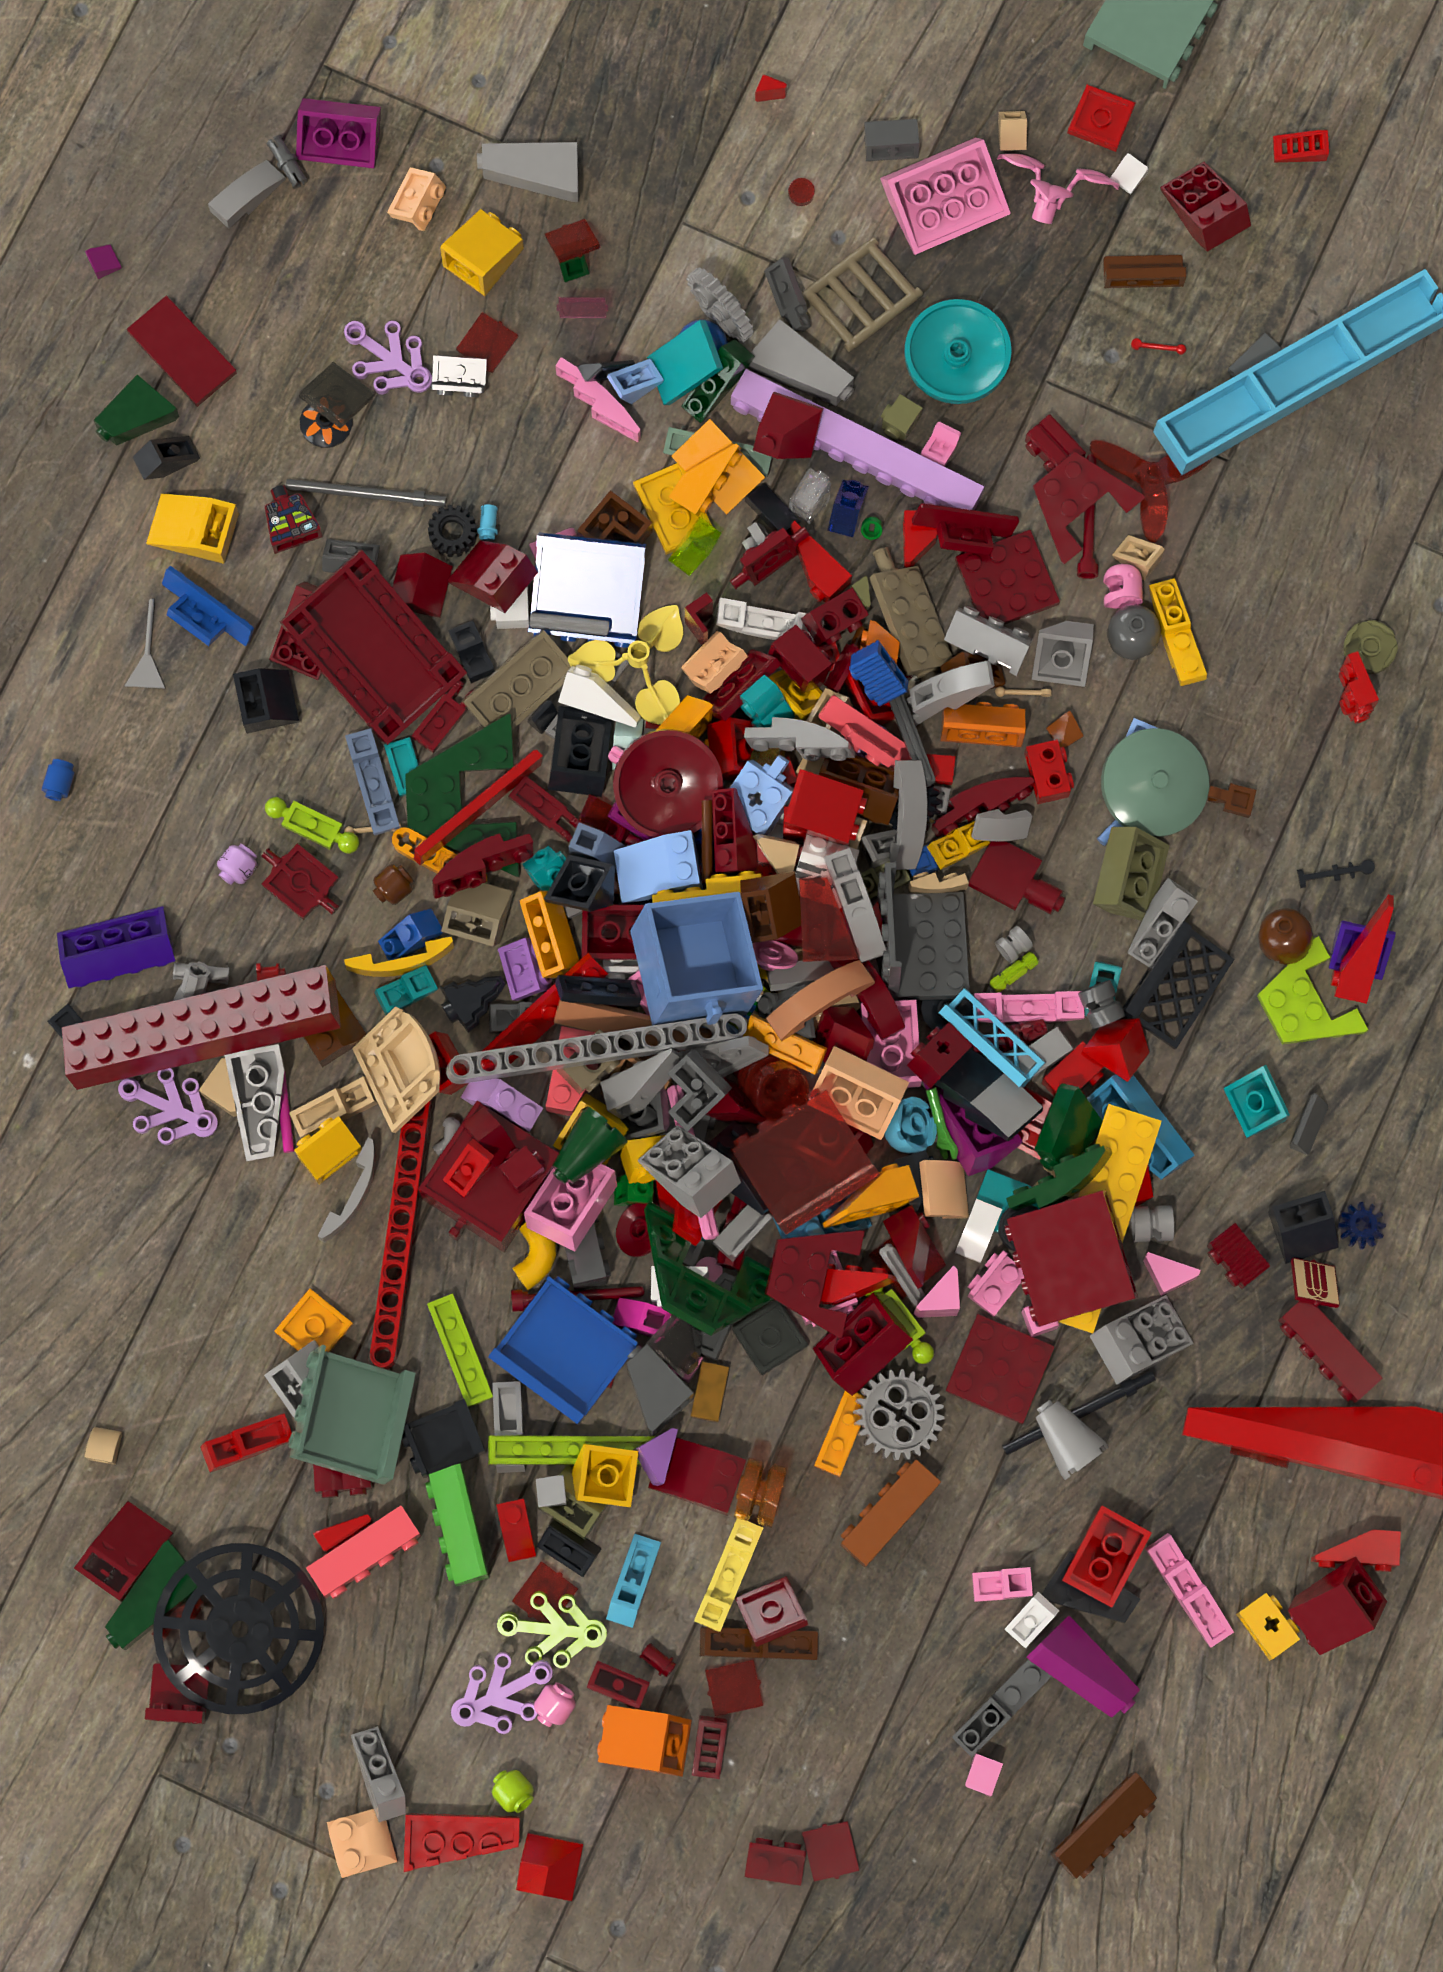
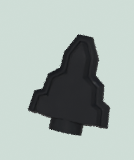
(470, 999)

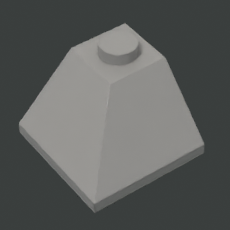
(1063, 653)

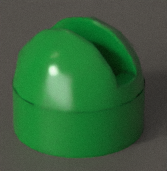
(871, 535)

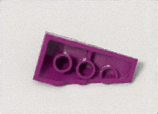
(976, 1145)

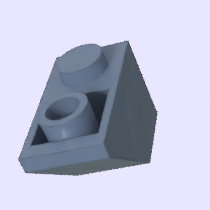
(594, 845)

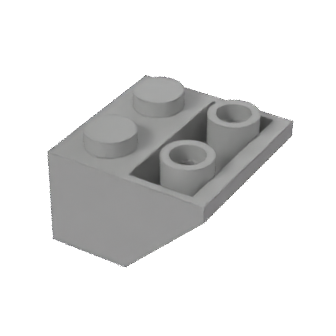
(289, 1375)

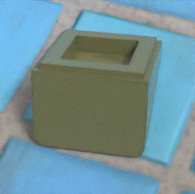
(862, 590)

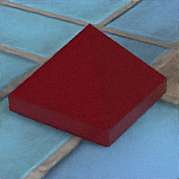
(617, 831)

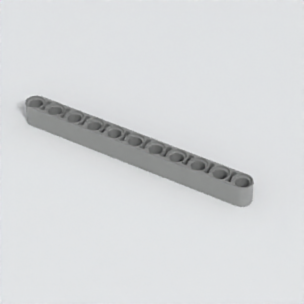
(583, 1050)

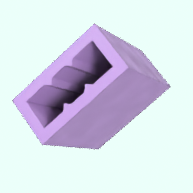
(504, 1101)

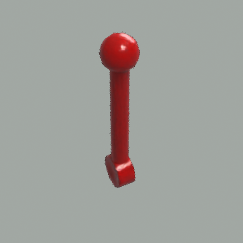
(1136, 344)

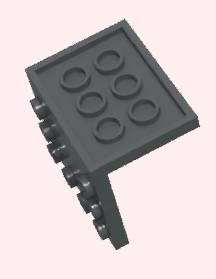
(922, 942)

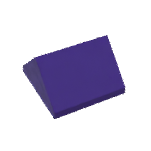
(1346, 935)

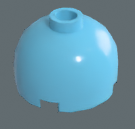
(911, 1127)

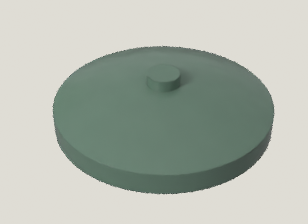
(1155, 782)

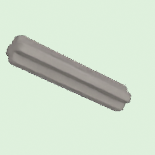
(569, 624)
(898, 1269)

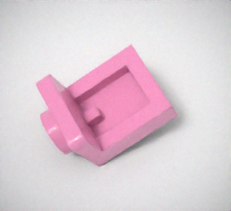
(941, 444)

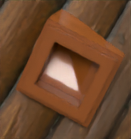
(1065, 730)

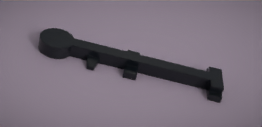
(1366, 867)

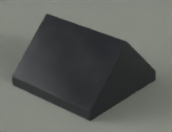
(583, 884)

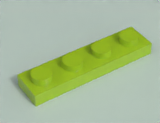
(460, 1350)

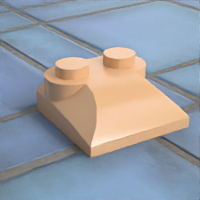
(361, 1843)

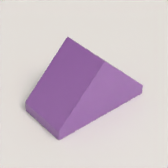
(656, 1455)

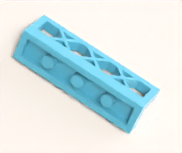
(983, 1044)

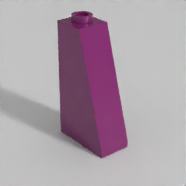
(1084, 1668)

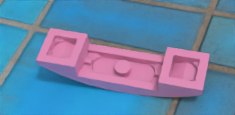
(1030, 1007)

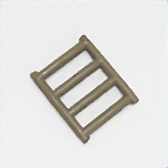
(871, 325)

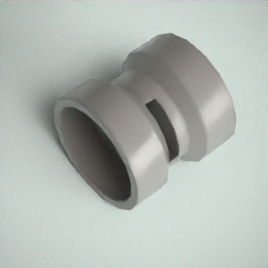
(1014, 944)

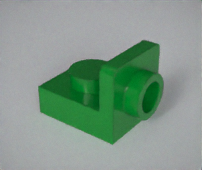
(632, 1193)

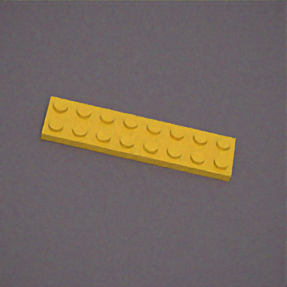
(1131, 1143)

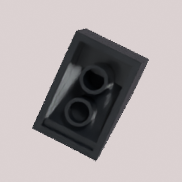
(579, 752)
(745, 1190)

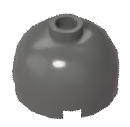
(1134, 632)

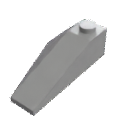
(257, 1090)

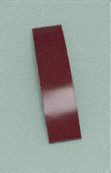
(879, 1003)

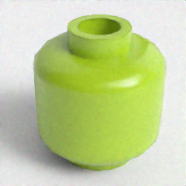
(512, 1791)

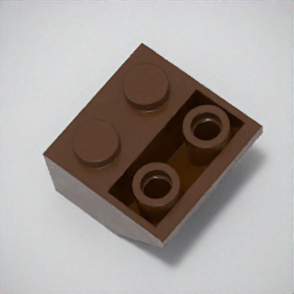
(771, 906)

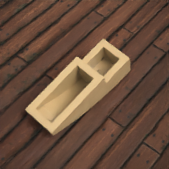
(338, 1102)

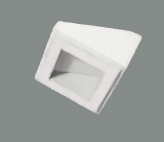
(1129, 173)

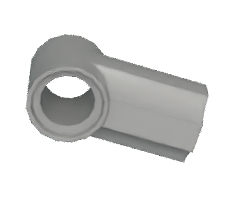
(194, 981)

